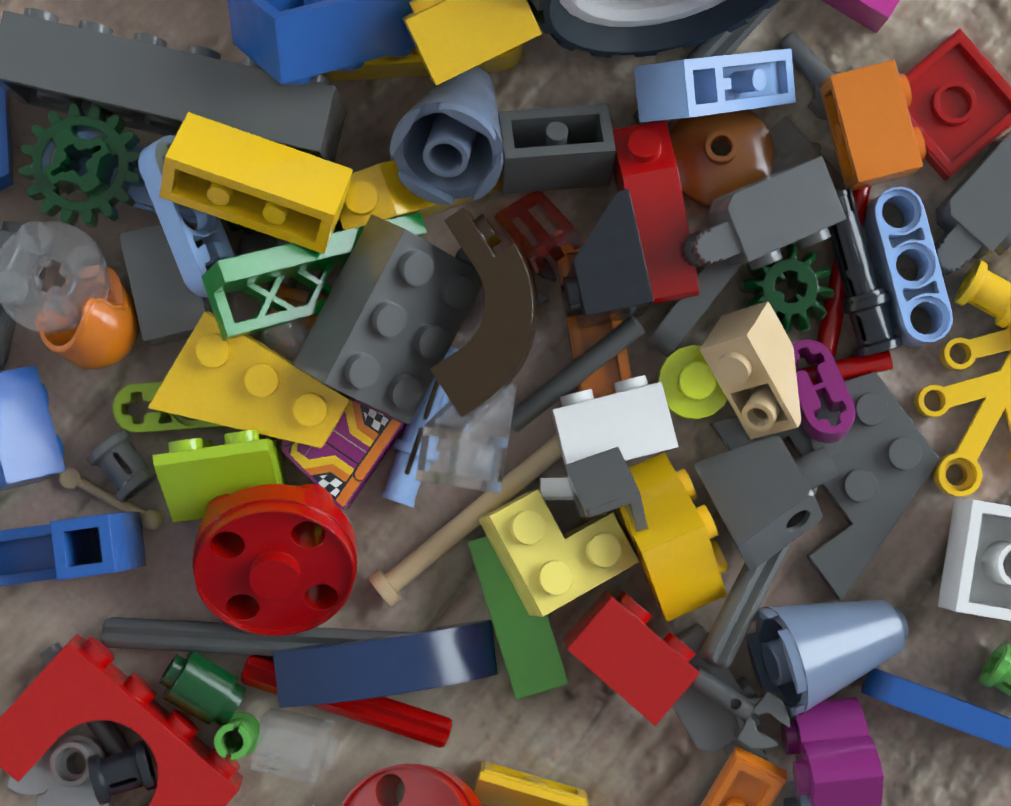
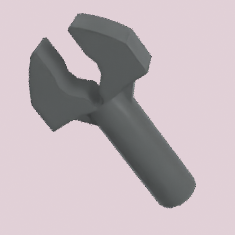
(811, 67)
(742, 708)

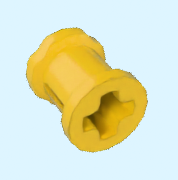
(986, 292)

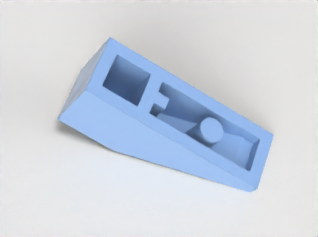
(714, 85)

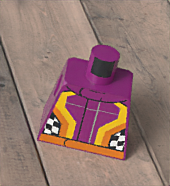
(350, 452)

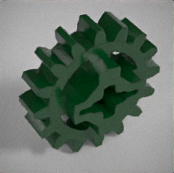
(62, 174)

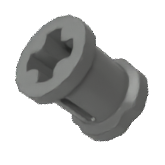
(120, 447)

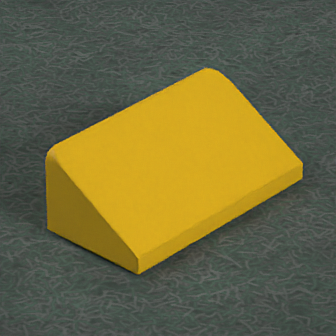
(510, 787)

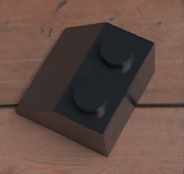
(609, 271)

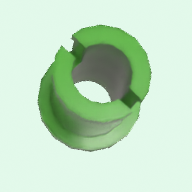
(248, 728)

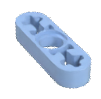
(181, 238)

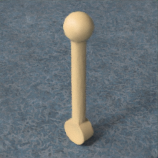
(73, 479)

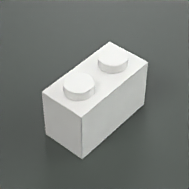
(630, 419)

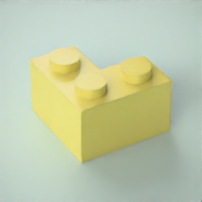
(551, 566)

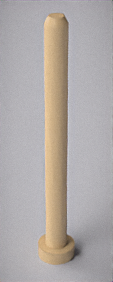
(464, 523)

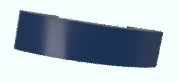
(384, 665)

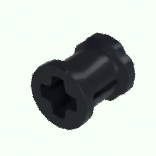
(121, 772)

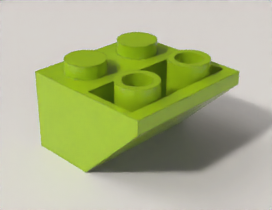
(199, 472)

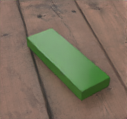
(524, 640)

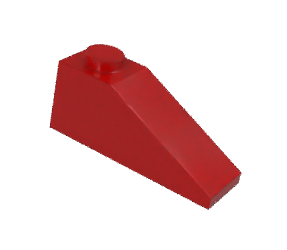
(650, 172)

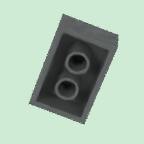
(389, 319)

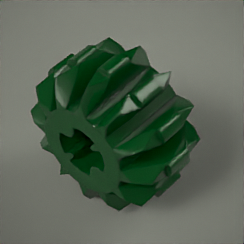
(799, 277)

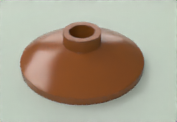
(711, 176)

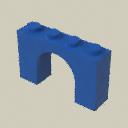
(72, 548)

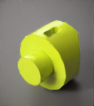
(690, 385)

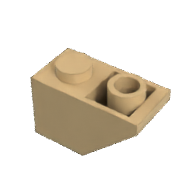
(755, 369)

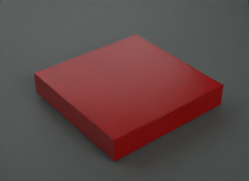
(957, 103)

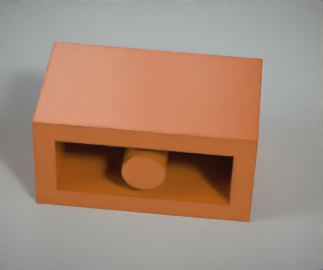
(872, 125)

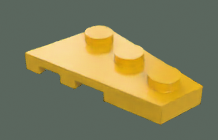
(248, 388)

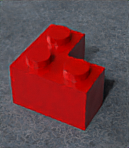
(630, 656)

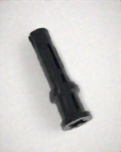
(863, 298)

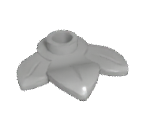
(56, 777)

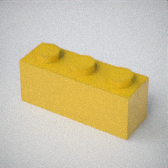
(254, 182)

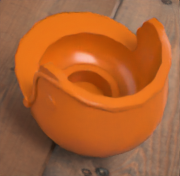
(104, 331)

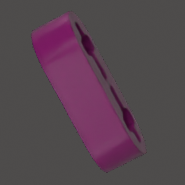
(829, 386)

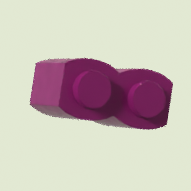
(834, 755)

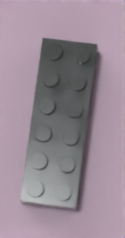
(158, 85)

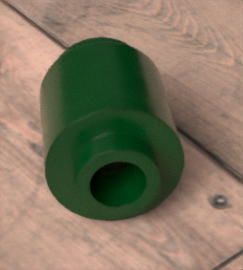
(202, 688)

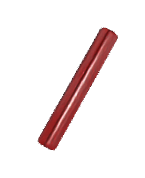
(377, 712)

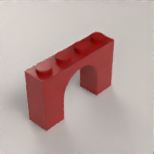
(87, 687)

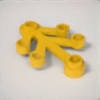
(996, 395)

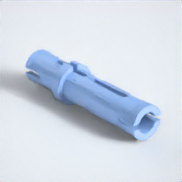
(404, 487)

